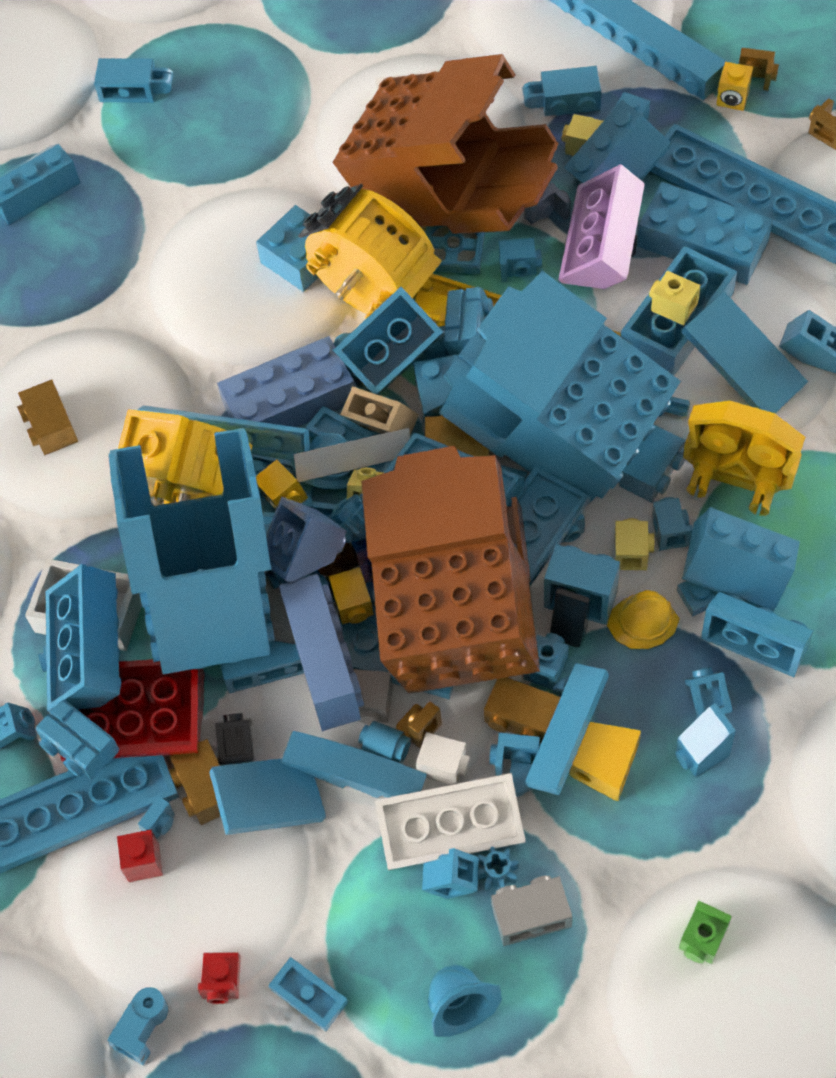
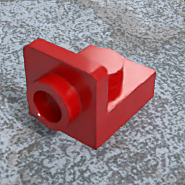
(220, 977)

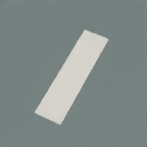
(350, 455)

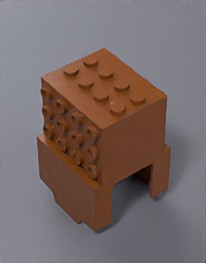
(440, 154)
(449, 572)

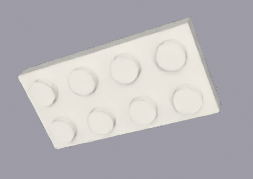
(455, 816)

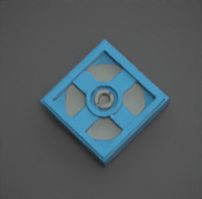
(457, 251)

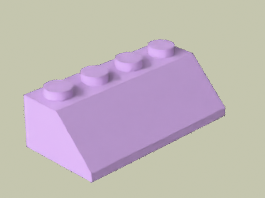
(602, 230)

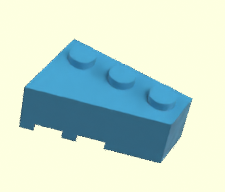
(431, 385)

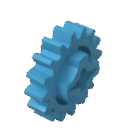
(350, 517)

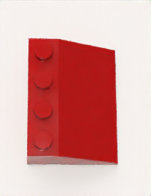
(153, 711)

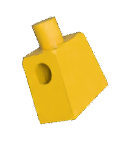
(605, 758)

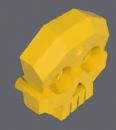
(742, 450)

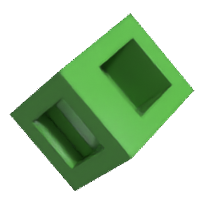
(711, 920)

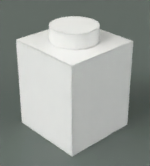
(443, 759)

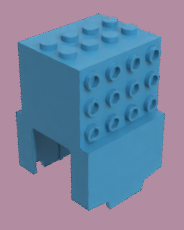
(556, 388)
(197, 561)

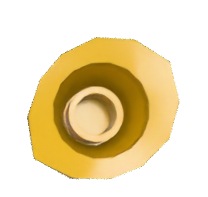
(643, 620)

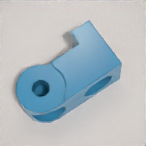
(137, 1023)

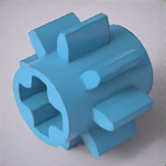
(501, 859)

